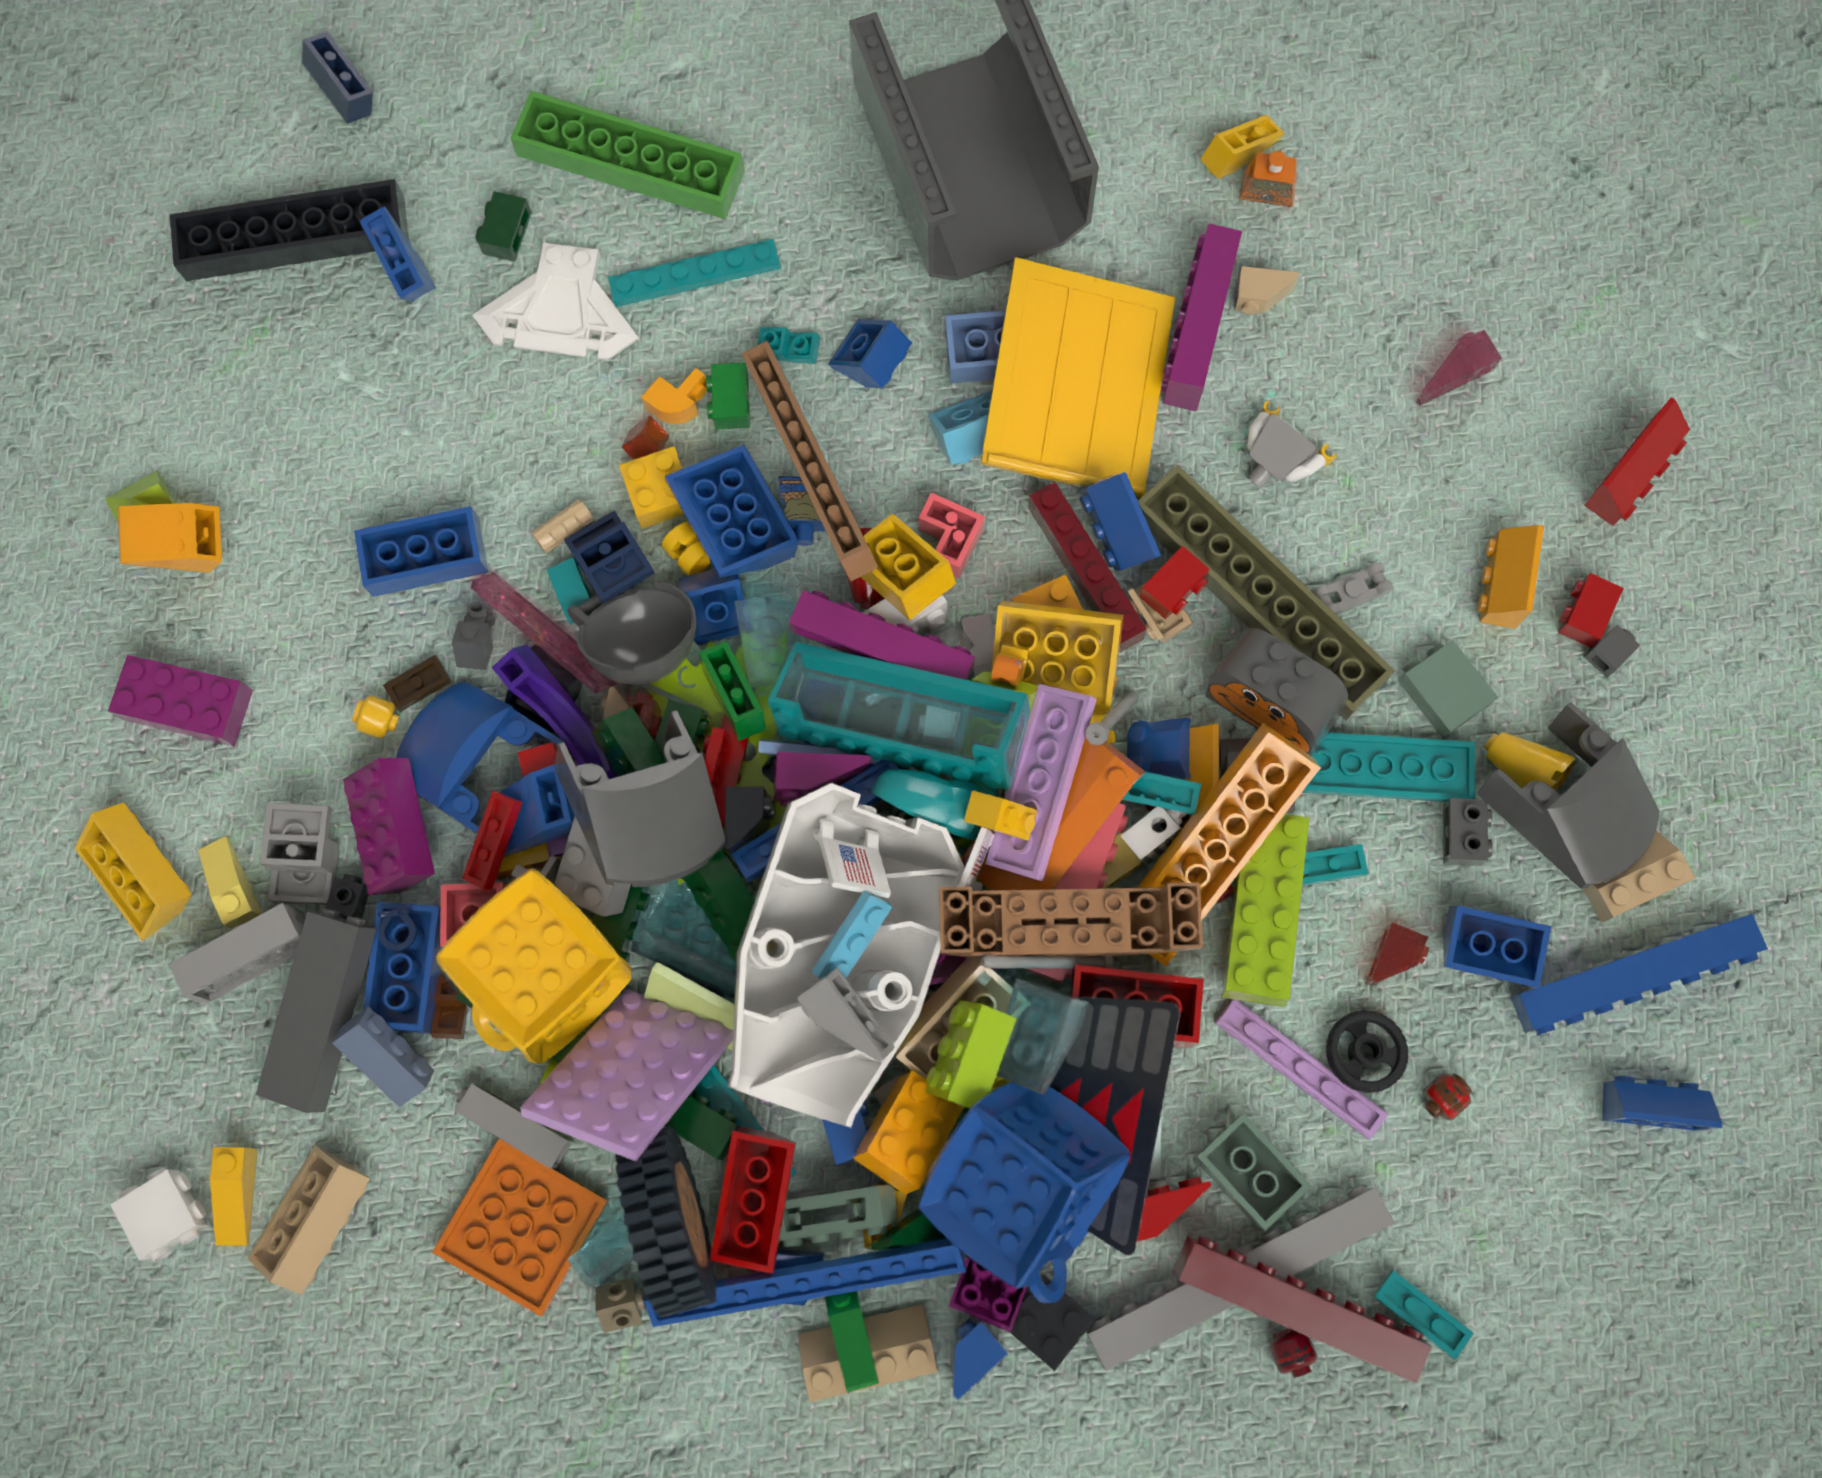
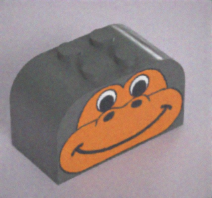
(1279, 687)

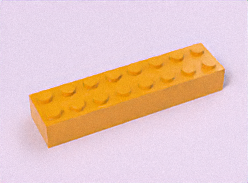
(1234, 819)

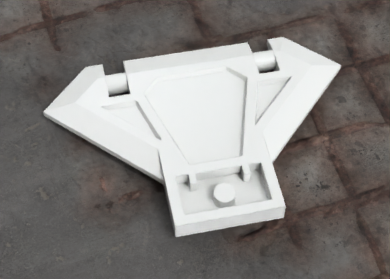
(559, 308)

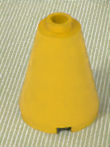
(1528, 761)

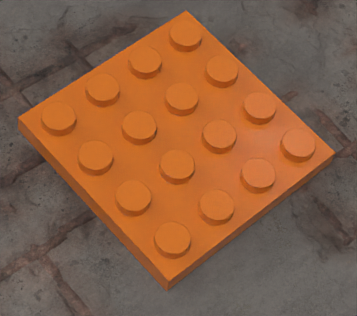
(520, 1227)

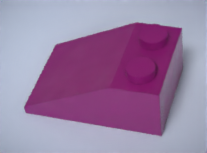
(806, 772)

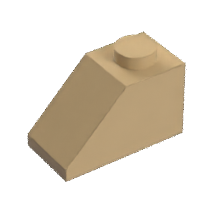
(1262, 288)

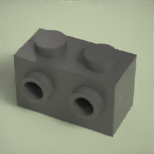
(1466, 832)

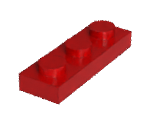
(492, 840)

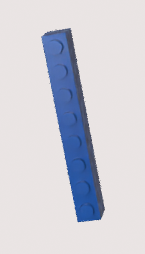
(1638, 973)

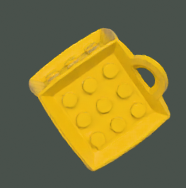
(533, 968)

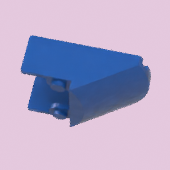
(451, 740)

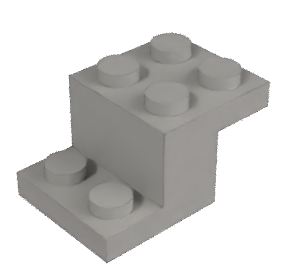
(299, 853)

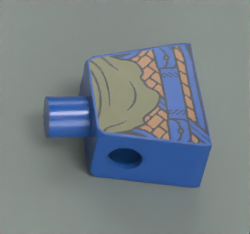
(799, 509)

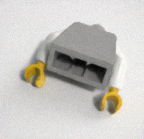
(1282, 450)

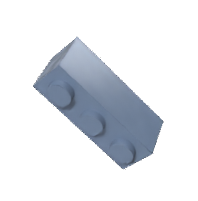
(383, 1056)

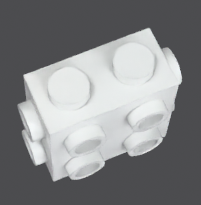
(159, 1214)

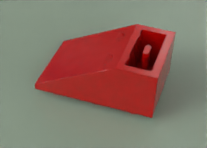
(1165, 1206)

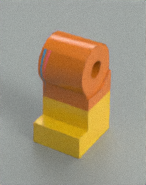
(1010, 664)

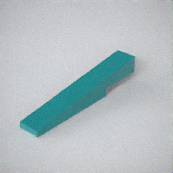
(1165, 792)

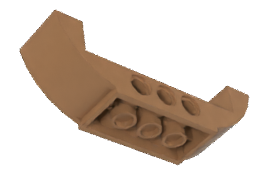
(1070, 921)

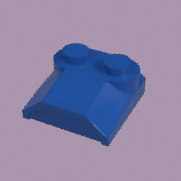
(1161, 746)

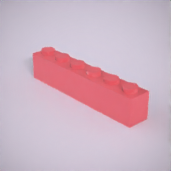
(1088, 874)

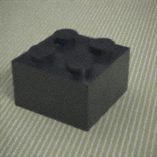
(1050, 1328)

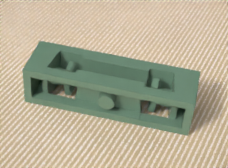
(878, 1210)

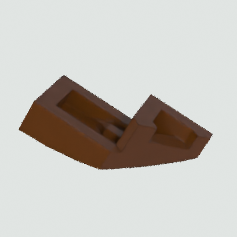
(449, 1013)

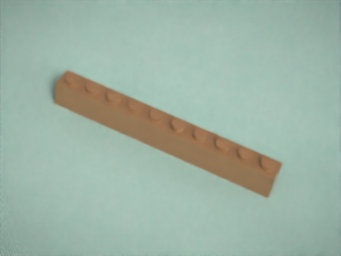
(810, 462)

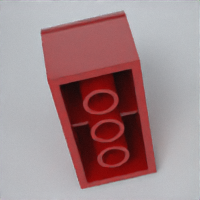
(1144, 986)

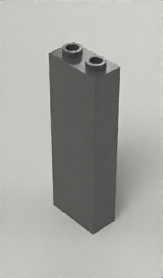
(314, 1008)

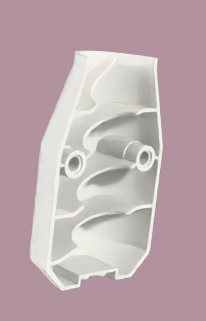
(793, 920)

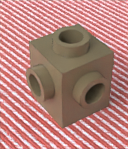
(619, 1305)

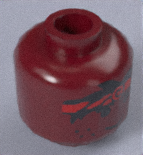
(1293, 1352)

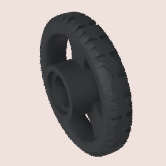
(1349, 1072)

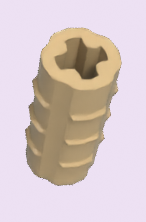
(562, 526)

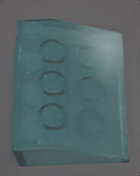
(682, 939)

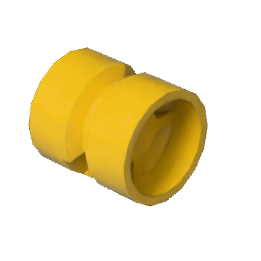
(684, 545)

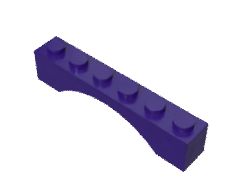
(535, 685)

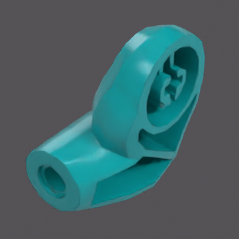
(931, 798)

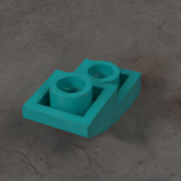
(791, 346)
(569, 585)

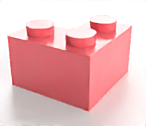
(955, 527)

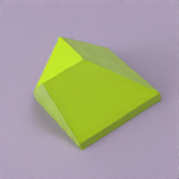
(142, 492)

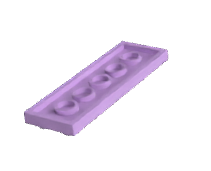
(1044, 777)

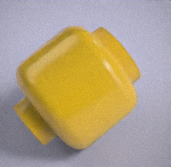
(375, 716)

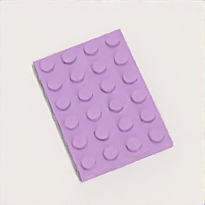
(628, 1075)

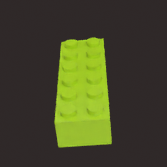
(1267, 917)

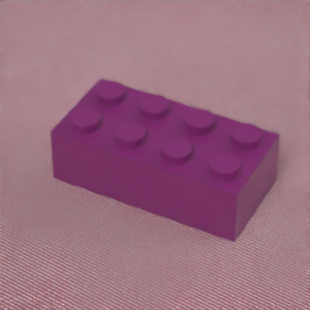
(180, 700)
(388, 826)

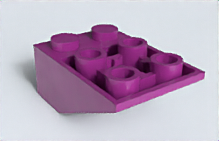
(986, 1297)

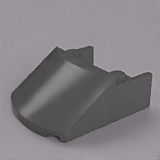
(650, 821)
(1598, 822)

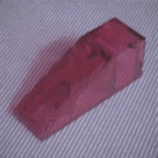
(1469, 360)

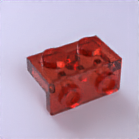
(648, 710)

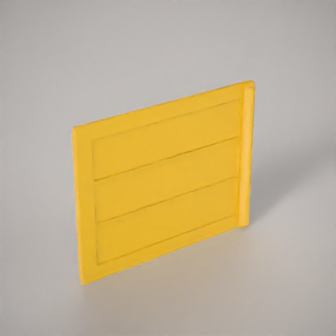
(1077, 377)

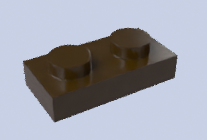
(417, 683)

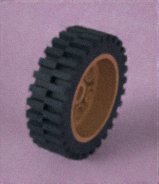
(667, 1226)

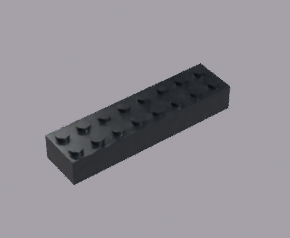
(280, 230)

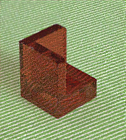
(645, 439)

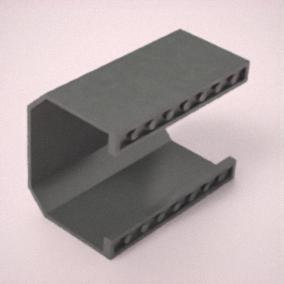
(979, 148)

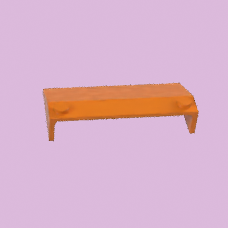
(1096, 790)

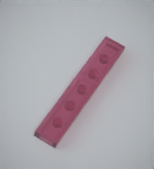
(539, 629)

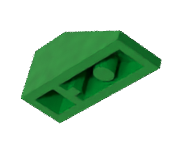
(852, 1341)

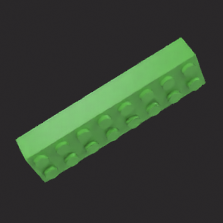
(628, 154)

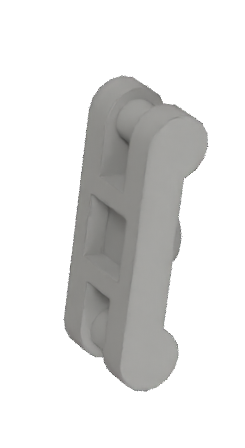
(1353, 590)

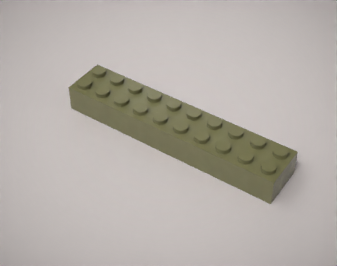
(1259, 585)

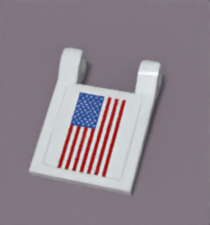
(976, 859)
(853, 865)

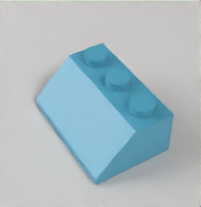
(962, 428)

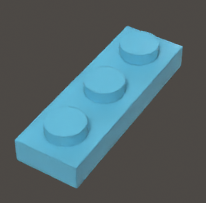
(853, 935)

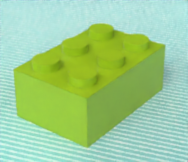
(970, 1053)

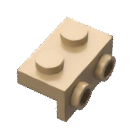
(1156, 625)

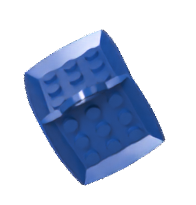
(1023, 1184)

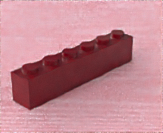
(1084, 561)

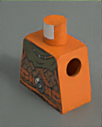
(1270, 179)

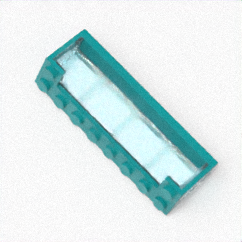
(900, 715)

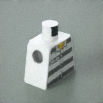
(1146, 840)

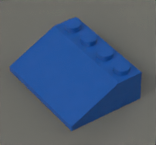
(733, 513)

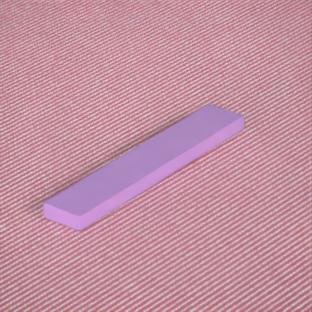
(1301, 1068)

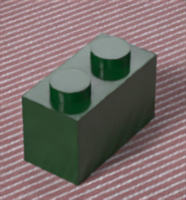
(503, 226)

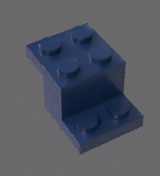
(609, 556)

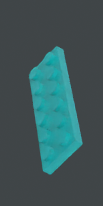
(1394, 767)

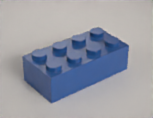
(421, 551)
(405, 981)

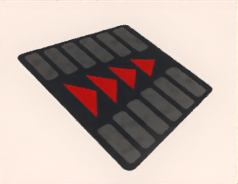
(1121, 1079)

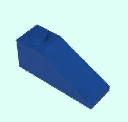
(397, 256)

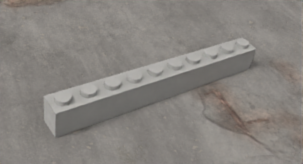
(1288, 1252)

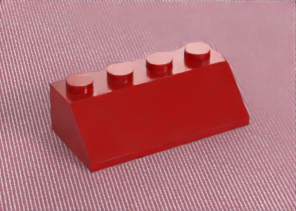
(1639, 464)
(753, 1199)

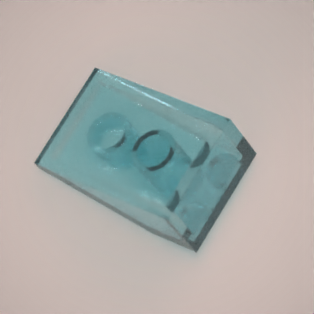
(1041, 1035)

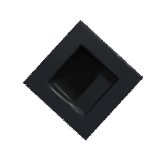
(357, 899)

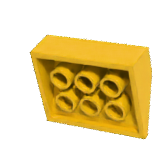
(1066, 647)

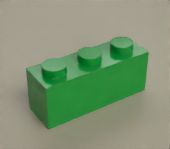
(732, 691)

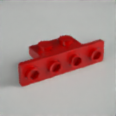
(723, 762)

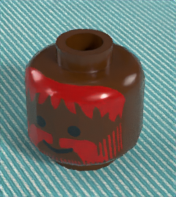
(1447, 1096)

